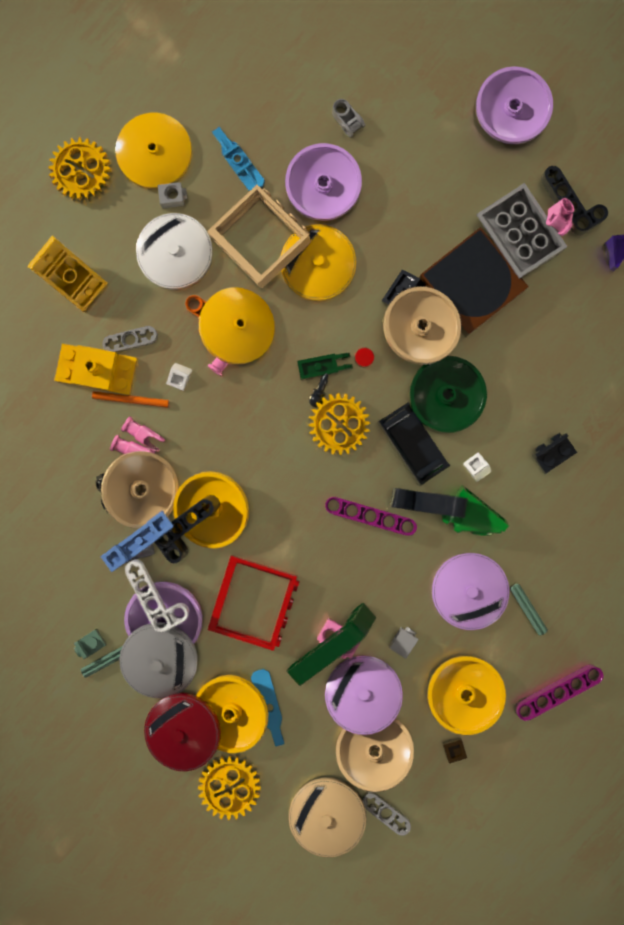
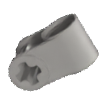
(350, 120)

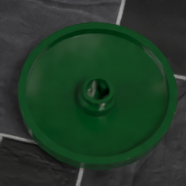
(448, 394)

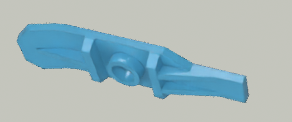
(244, 168)
(262, 681)

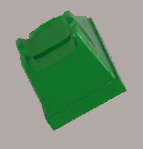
(479, 516)

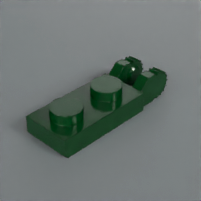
(320, 365)

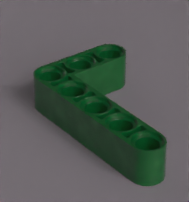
(334, 646)

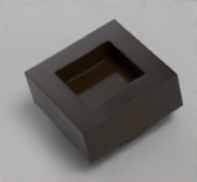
(454, 750)

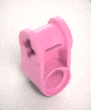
(561, 216)

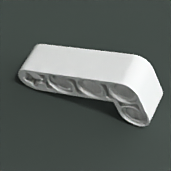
(152, 593)

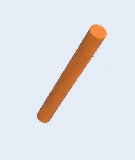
(130, 399)

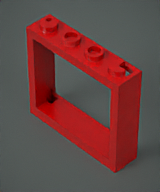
(282, 620)

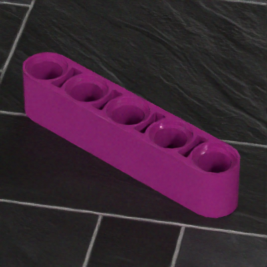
(379, 520)
(568, 692)

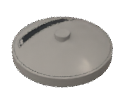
(158, 661)

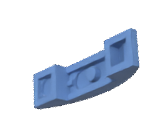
(137, 542)

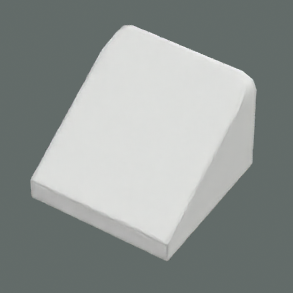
(179, 376)
(477, 467)

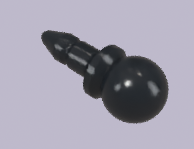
(319, 393)

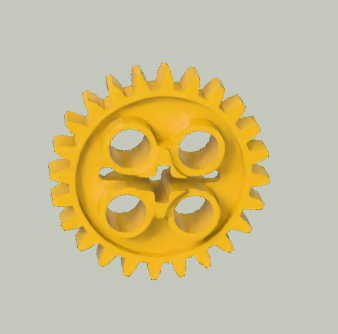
(89, 154)
(350, 410)
(220, 773)

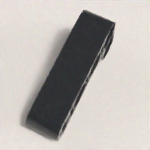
(580, 213)
(429, 502)
(187, 523)

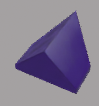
(614, 251)

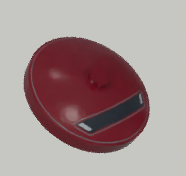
(182, 732)

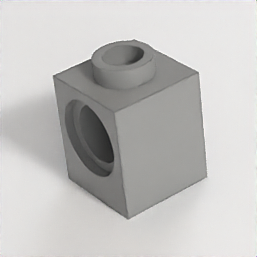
(164, 191)
(404, 642)

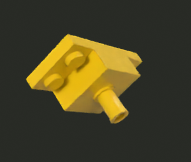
(67, 274)
(96, 369)

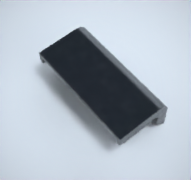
(413, 444)

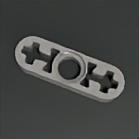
(117, 348)
(401, 818)

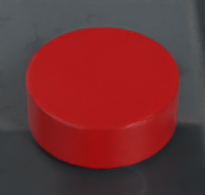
(364, 357)

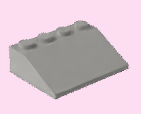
(521, 231)

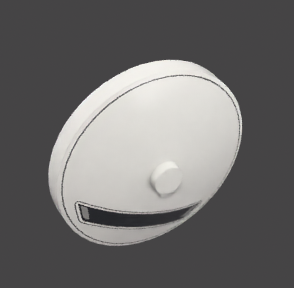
(174, 251)

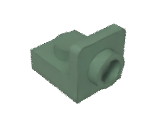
(89, 644)

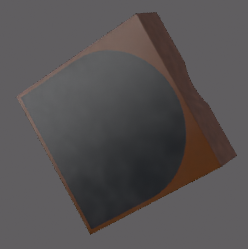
(475, 280)

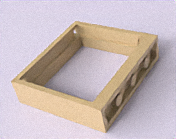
(237, 212)

